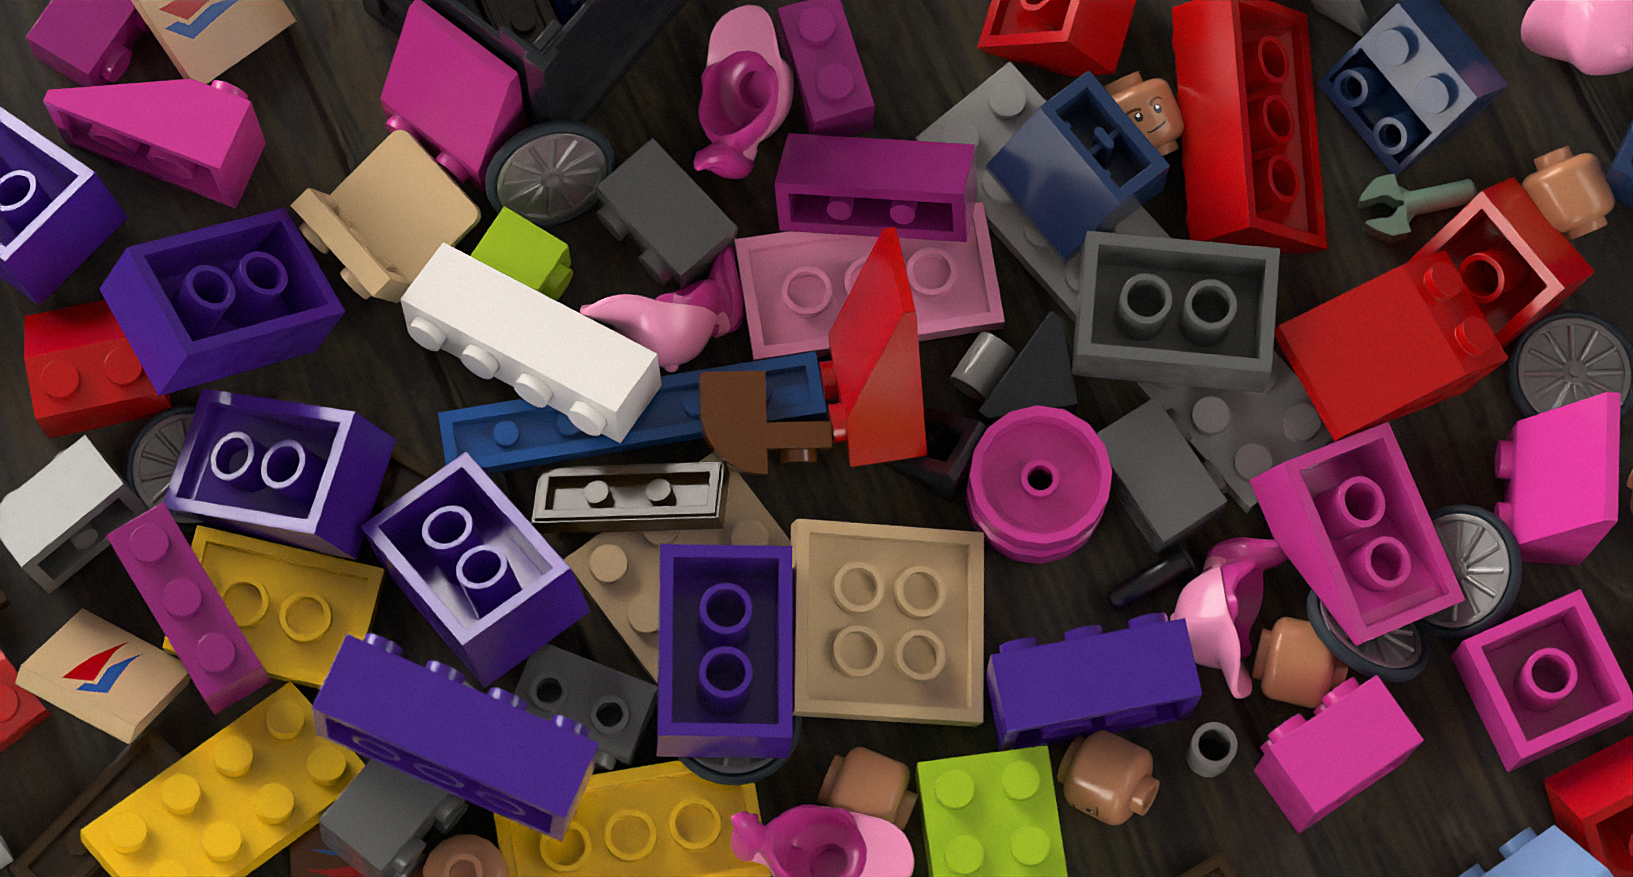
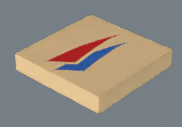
(212, 34)
(104, 676)

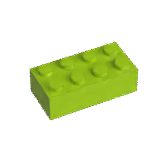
(991, 815)

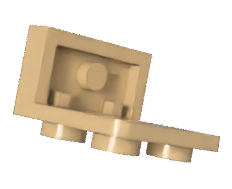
(388, 217)

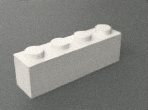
(531, 343)

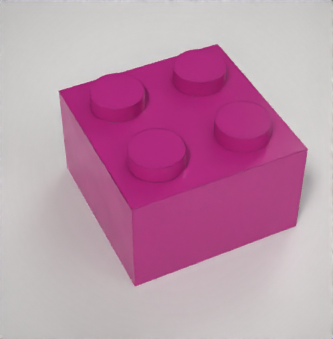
(1544, 680)
(1336, 754)

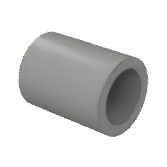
(983, 367)
(1219, 733)

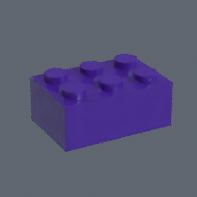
(221, 300)
(476, 569)
(724, 651)
(1092, 683)

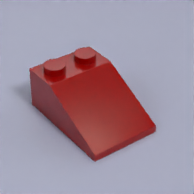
(1391, 346)
(877, 363)

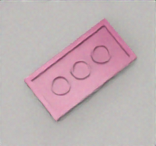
(803, 278)

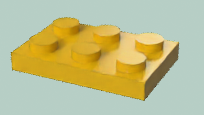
(289, 601)

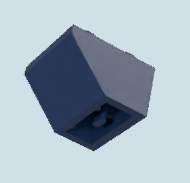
(1412, 83)
(1078, 166)

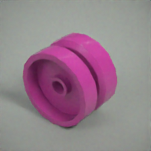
(1045, 447)

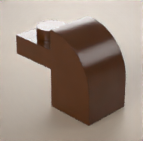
(737, 426)

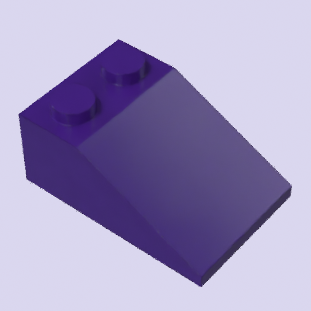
(49, 211)
(281, 471)

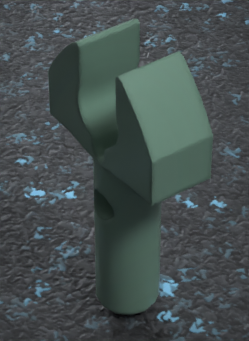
(1410, 204)

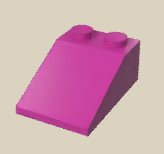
(451, 95)
(167, 129)
(1561, 479)
(1359, 533)

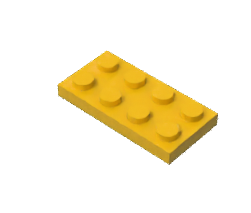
(228, 798)
(639, 825)

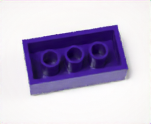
(455, 735)

